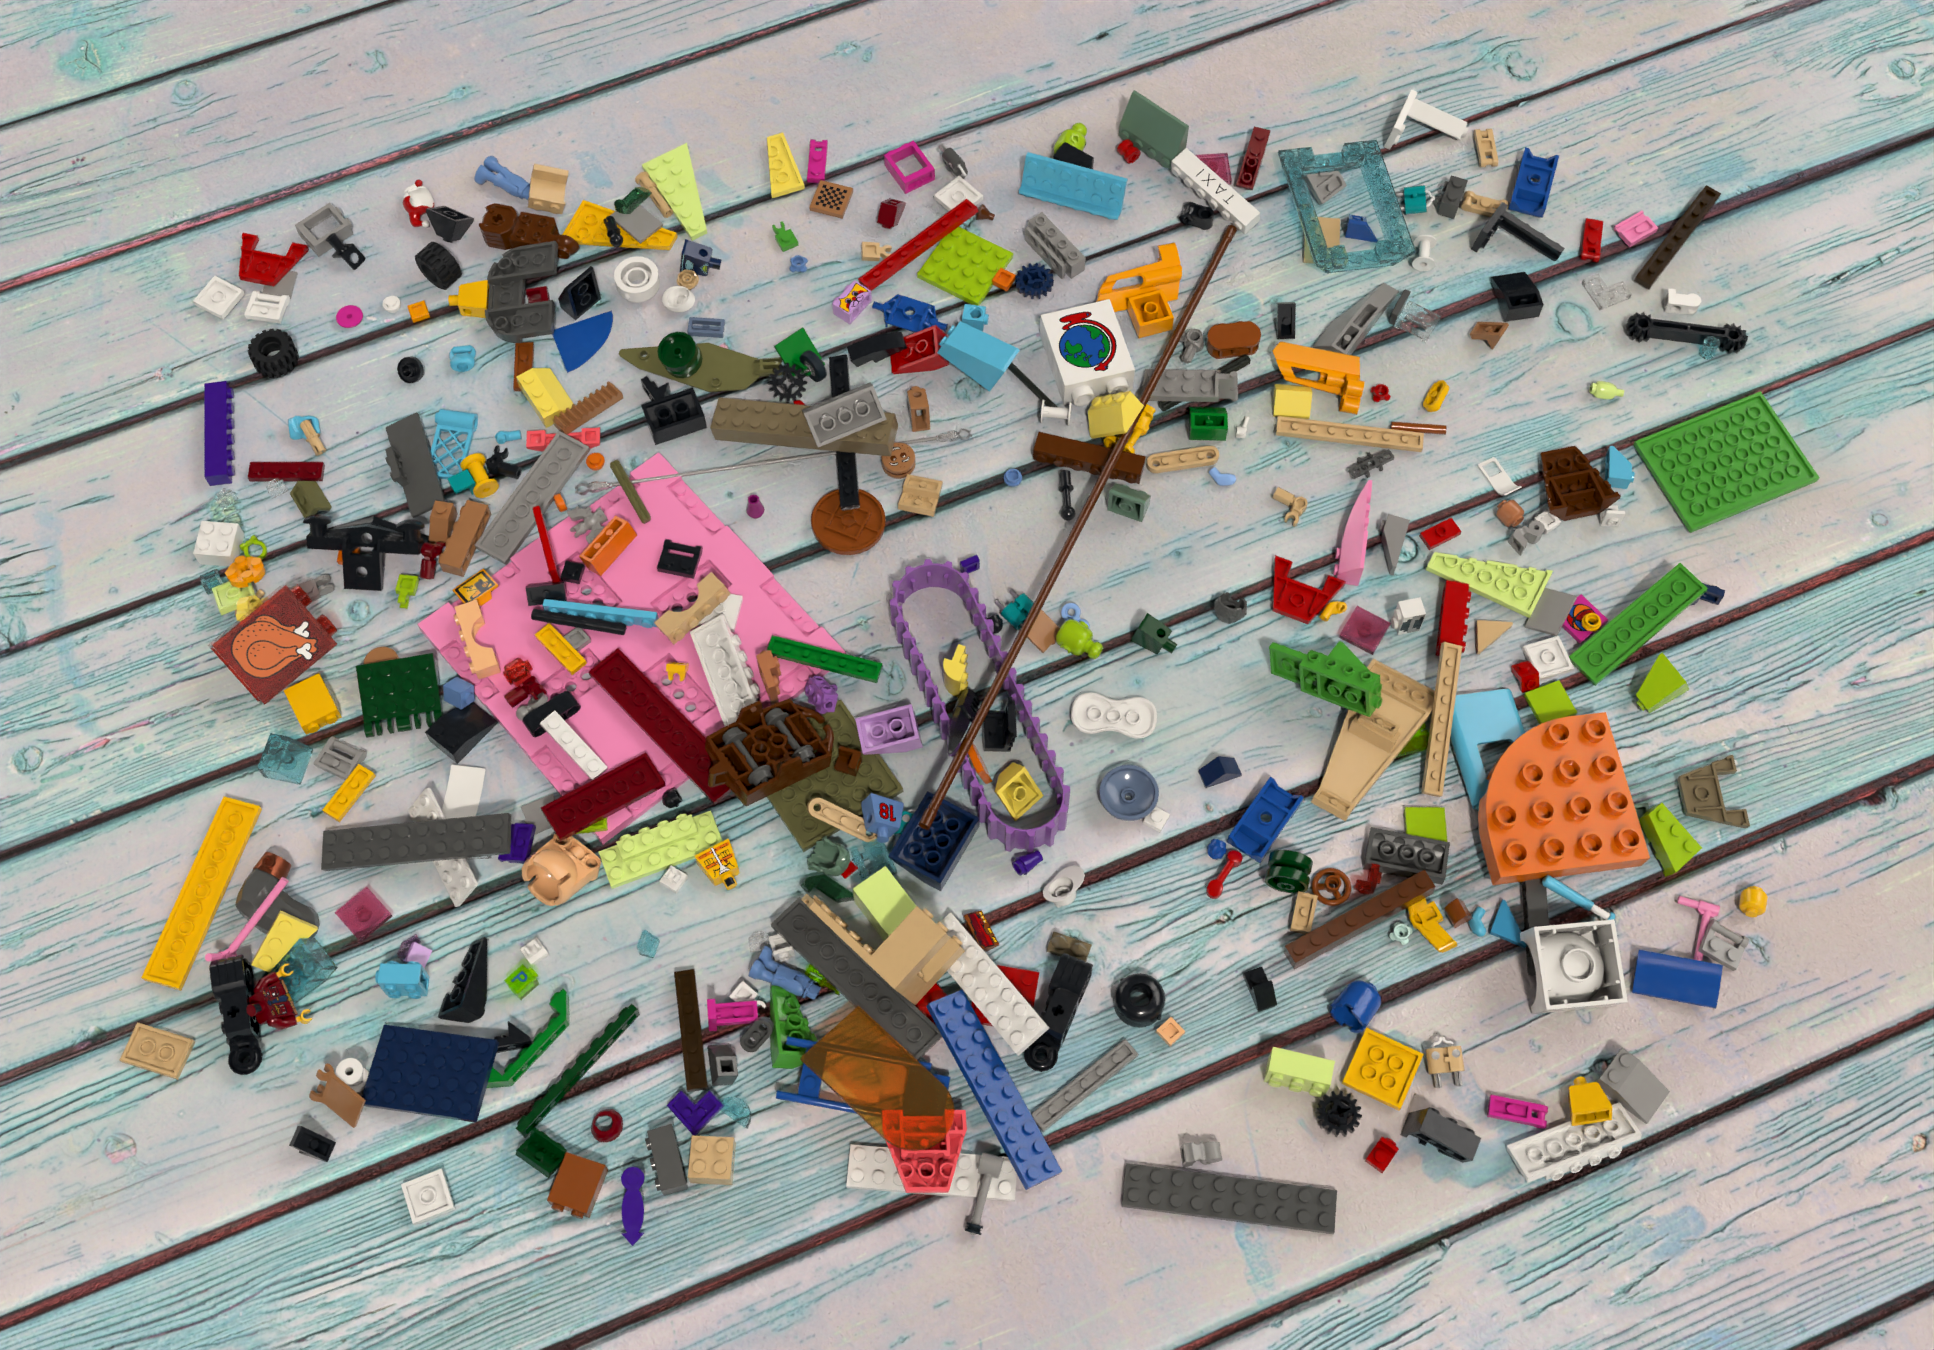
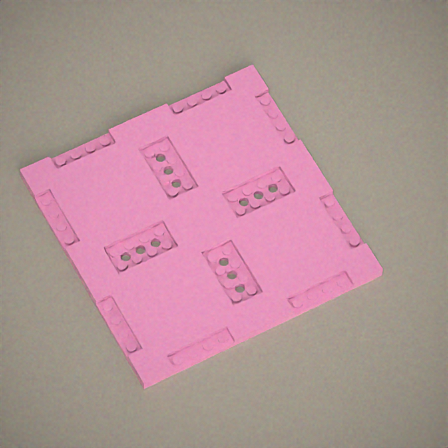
(636, 585)

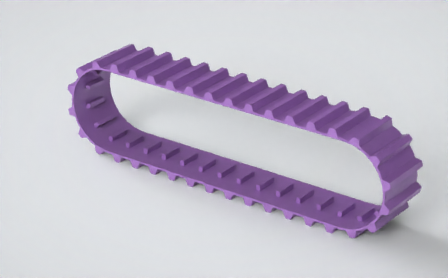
(946, 577)

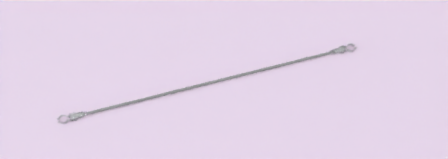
(596, 487)

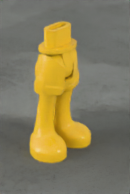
(1140, 429)

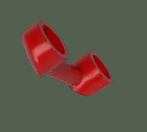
(1215, 887)

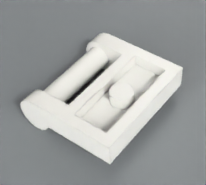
(266, 311)

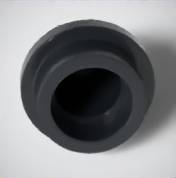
(998, 623)
(671, 798)

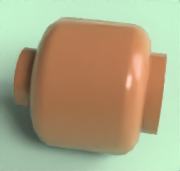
(1510, 513)

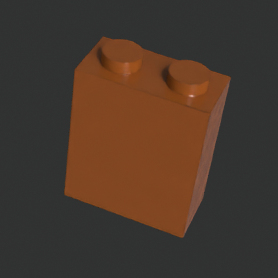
(577, 1185)

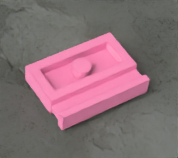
(1635, 228)

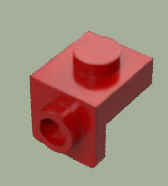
(1527, 676)

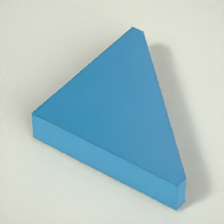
(1506, 926)

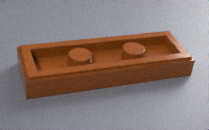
(523, 360)

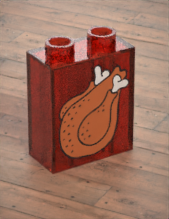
(274, 642)

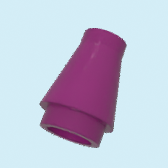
(754, 507)

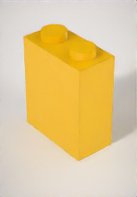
(312, 704)

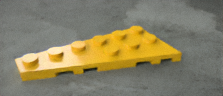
(589, 229)

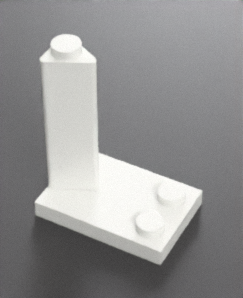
(1428, 115)

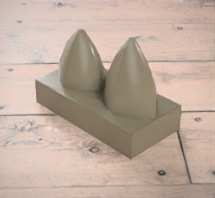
(1064, 944)

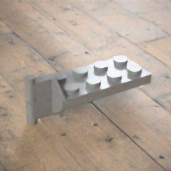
(1193, 385)

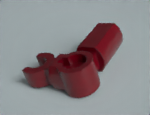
(428, 563)
(520, 693)

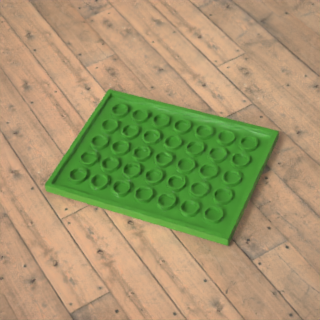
(1725, 461)

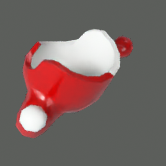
(416, 201)

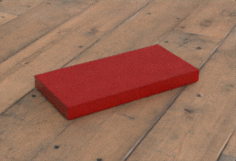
(546, 544)

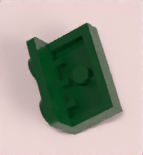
(542, 1152)

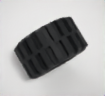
(438, 265)
(278, 363)

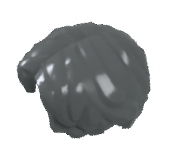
(1230, 610)

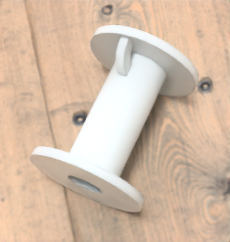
(1424, 243)
(1056, 412)
(352, 1074)

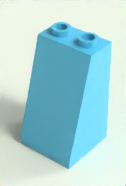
(977, 354)

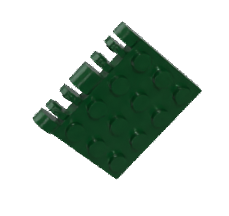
(398, 691)

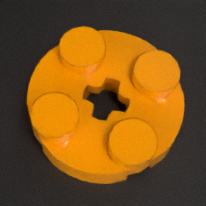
(245, 571)

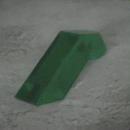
(632, 200)
(828, 887)

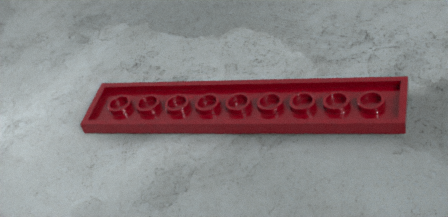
(658, 719)

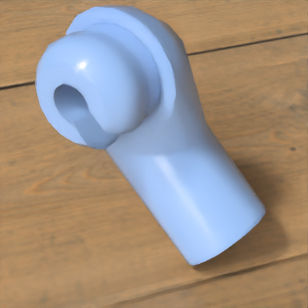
(1222, 479)

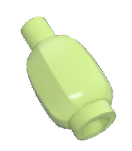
(1605, 390)

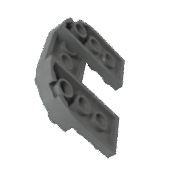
(507, 279)

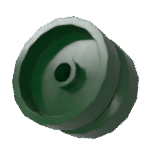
(679, 354)
(1288, 871)

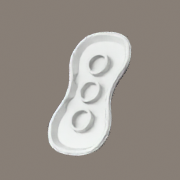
(1131, 716)

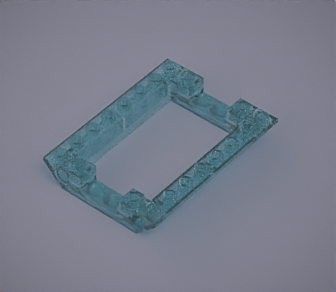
(1353, 155)

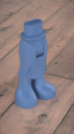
(504, 179)
(784, 977)

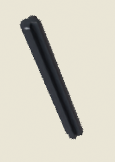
(578, 622)

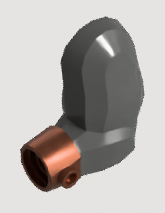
(260, 884)

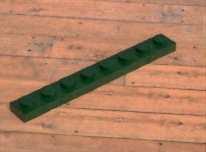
(573, 1075)

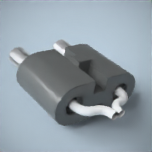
(953, 162)

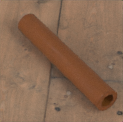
(1416, 427)

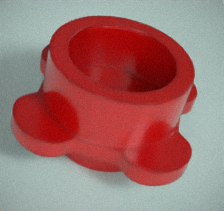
(1380, 388)

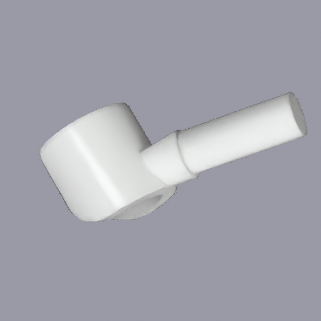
(1241, 431)

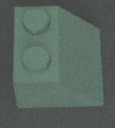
(1128, 502)

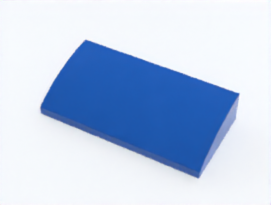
(1677, 979)

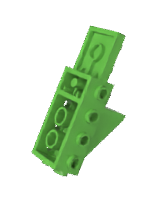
(1338, 677)

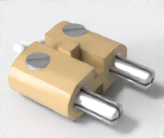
(1445, 1061)

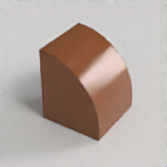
(1457, 912)

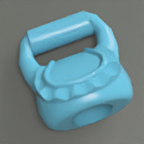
(463, 361)
(294, 426)

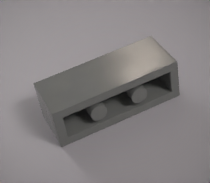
(666, 1160)

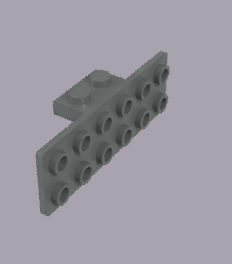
(413, 464)

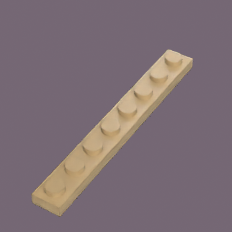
(1349, 434)
(1441, 719)

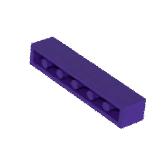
(218, 433)

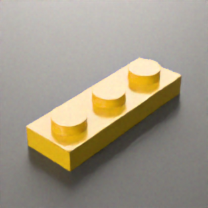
(560, 649)
(349, 793)

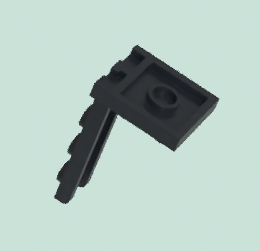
(1520, 230)

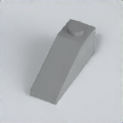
(1392, 539)

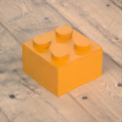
(1150, 313)

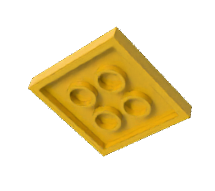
(1382, 1069)

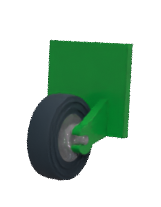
(801, 351)

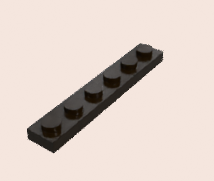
(691, 1030)

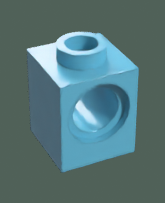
(973, 311)

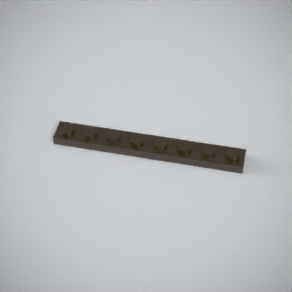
(1677, 237)

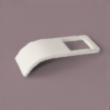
(1500, 482)

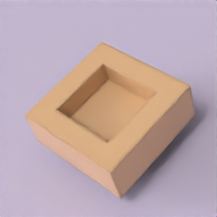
(1170, 1031)

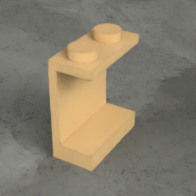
(547, 189)

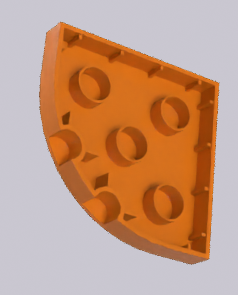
(1560, 805)

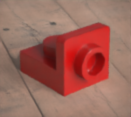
(1382, 1154)

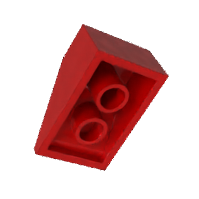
(920, 352)

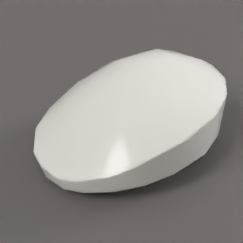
(678, 299)

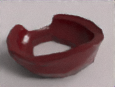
(613, 1132)

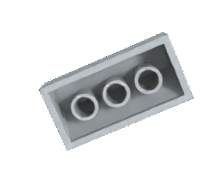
(844, 414)

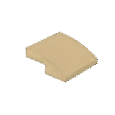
(920, 495)

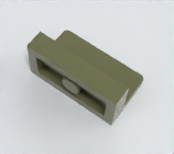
(309, 498)

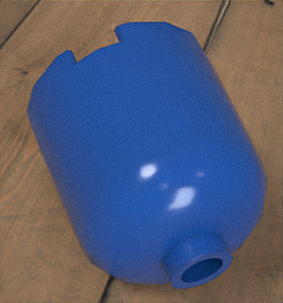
(1356, 1005)

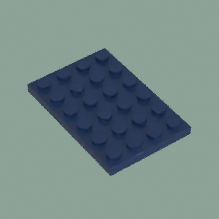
(430, 1073)

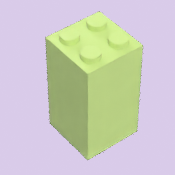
(883, 902)

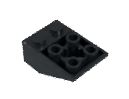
(1517, 296)

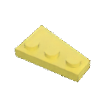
(280, 939)

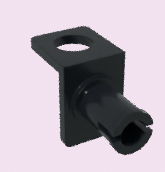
(345, 250)

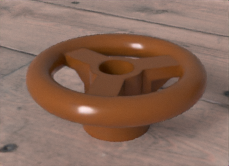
(1331, 879)

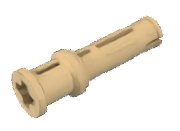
(644, 181)

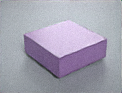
(418, 954)

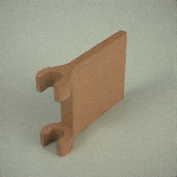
(338, 1096)

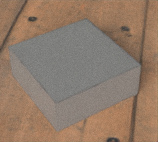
(577, 639)

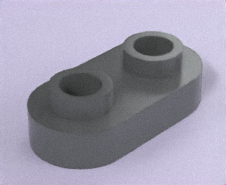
(758, 1033)

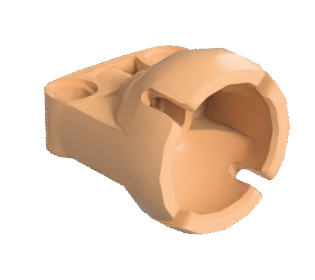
(560, 870)

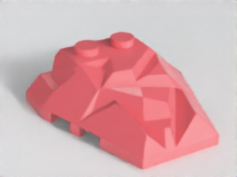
(934, 1167)

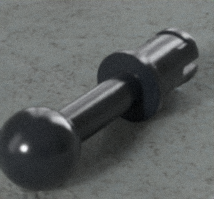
(1065, 487)

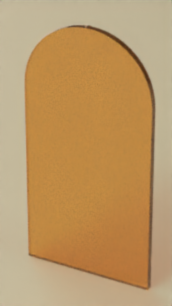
(882, 1083)

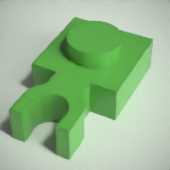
(785, 238)

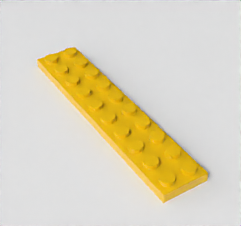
(201, 893)

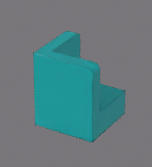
(462, 482)

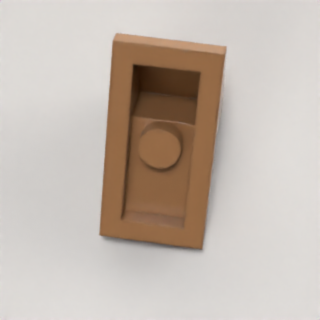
(1489, 331)

